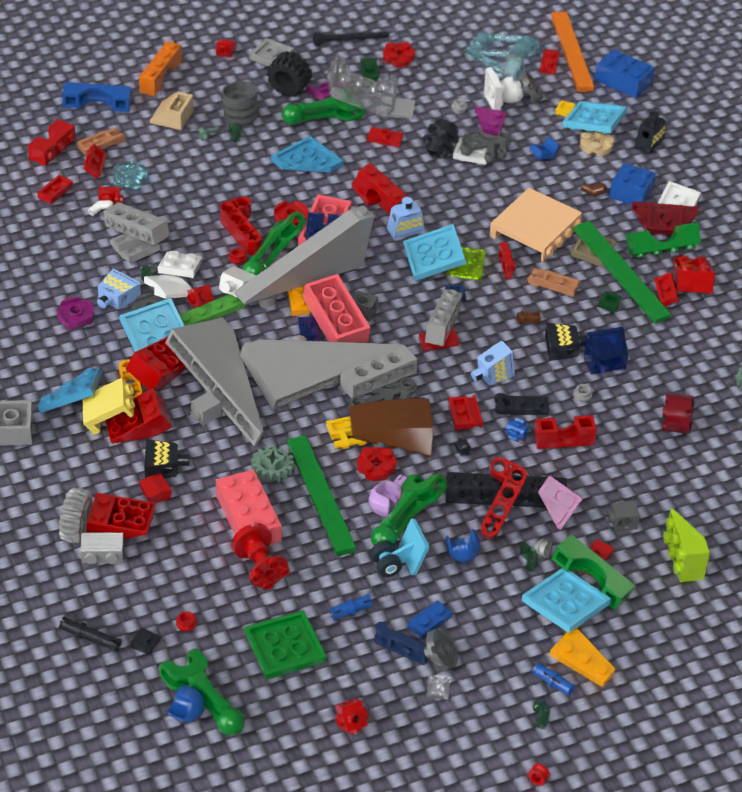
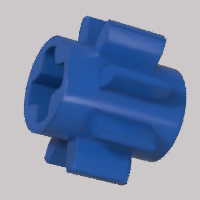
(517, 429)

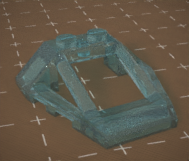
(515, 57)

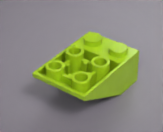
(686, 548)

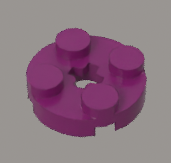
(71, 320)

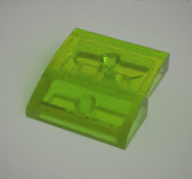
(474, 268)

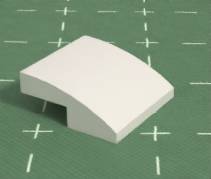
(168, 286)

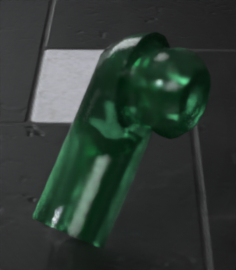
(236, 131)
(146, 271)
(529, 555)
(544, 713)

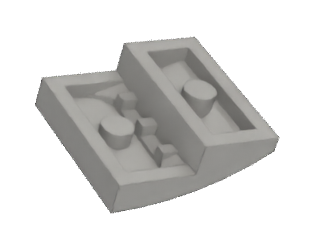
(132, 248)

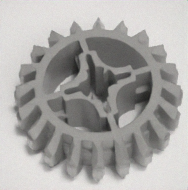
(75, 515)

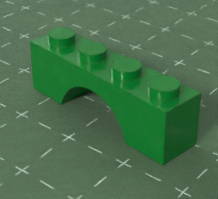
(643, 242)
(576, 556)

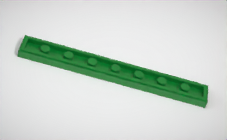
(622, 272)
(321, 496)

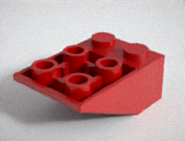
(693, 274)
(155, 365)
(148, 420)
(120, 515)

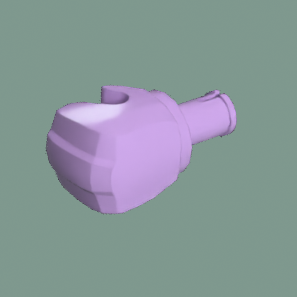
(385, 496)

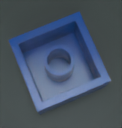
(632, 184)

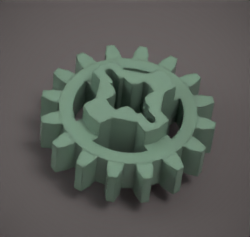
(272, 463)

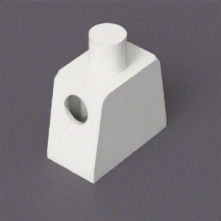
(234, 279)

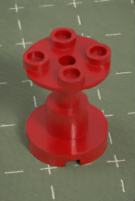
(254, 544)

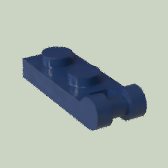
(400, 643)

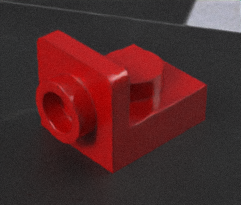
(225, 48)
(111, 194)
(200, 296)

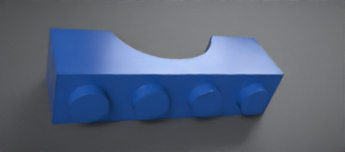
(78, 94)

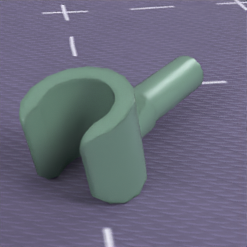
(204, 133)

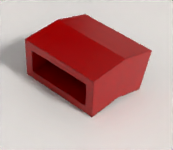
(155, 488)

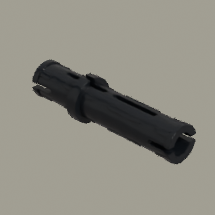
(81, 630)

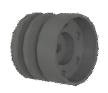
(240, 102)

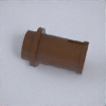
(528, 317)

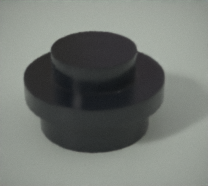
(462, 447)

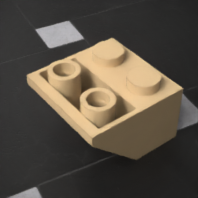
(174, 111)

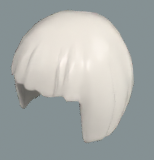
(512, 91)

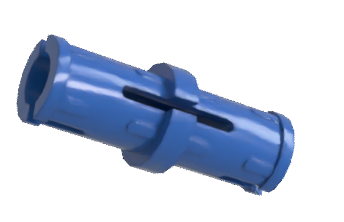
(350, 607)
(542, 672)

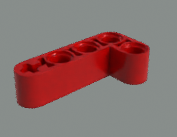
(234, 217)
(500, 501)

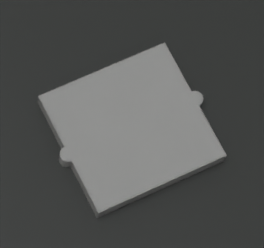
(403, 108)

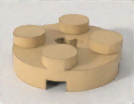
(596, 143)

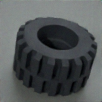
(289, 74)

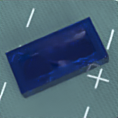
(308, 328)

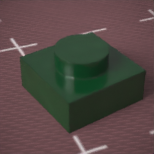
(610, 301)

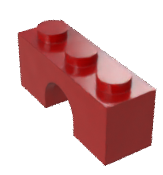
(45, 150)
(371, 178)
(579, 433)

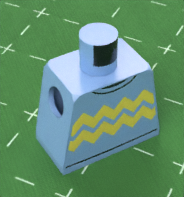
(405, 219)
(117, 290)
(495, 364)

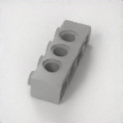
(136, 223)
(443, 317)
(378, 372)

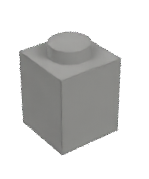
(205, 408)

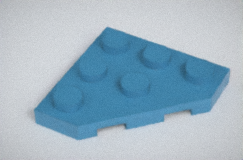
(307, 156)
(71, 391)

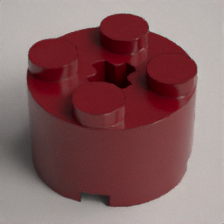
(678, 413)

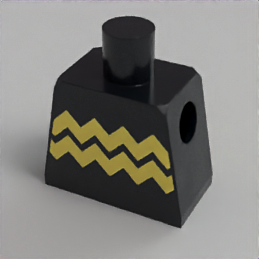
(650, 133)
(563, 341)
(163, 458)

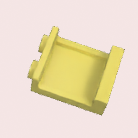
(106, 403)

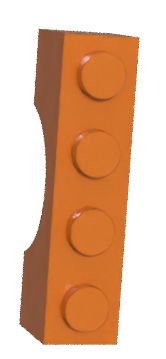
(152, 77)

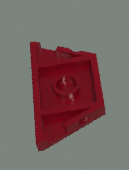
(663, 217)

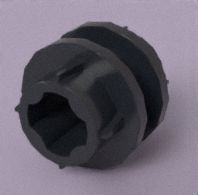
(439, 141)

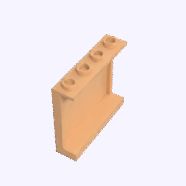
(537, 222)

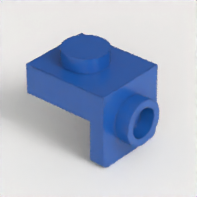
(545, 151)

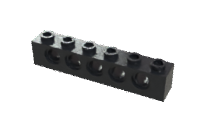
(483, 488)

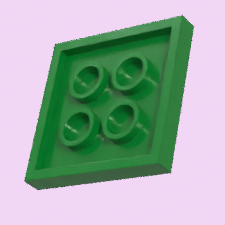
(285, 644)

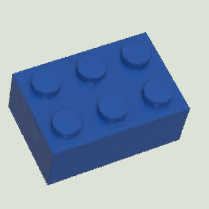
(624, 73)

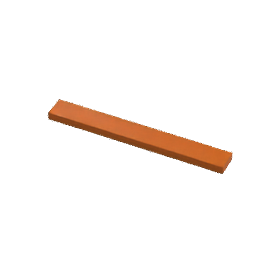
(572, 52)

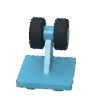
(411, 551)

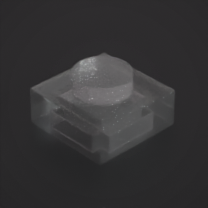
(438, 687)

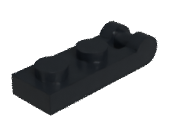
(521, 405)

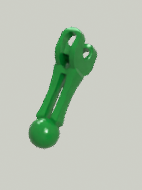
(326, 108)
(281, 234)
(412, 501)
(228, 719)

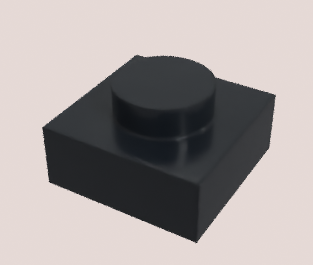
(145, 641)

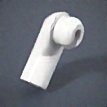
(98, 206)

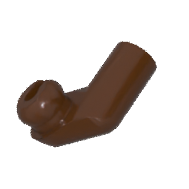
(594, 190)

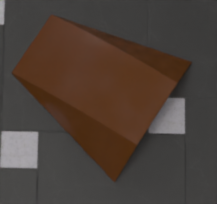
(395, 423)

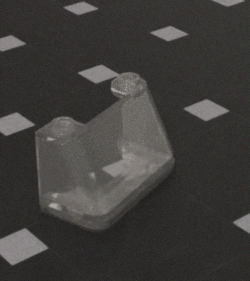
(360, 91)

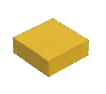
(564, 108)

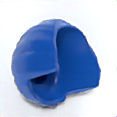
(464, 549)
(187, 704)

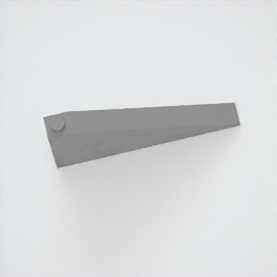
(329, 252)
(214, 359)
(299, 368)

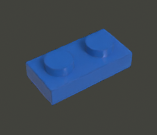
(429, 619)

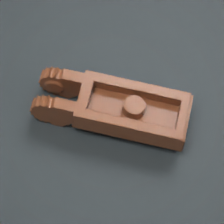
(102, 140)
(553, 281)

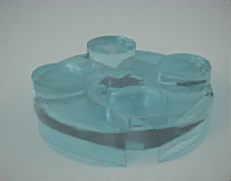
(122, 175)

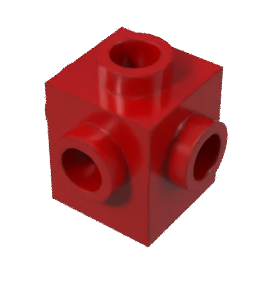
(351, 716)

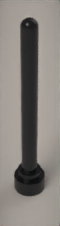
(319, 38)

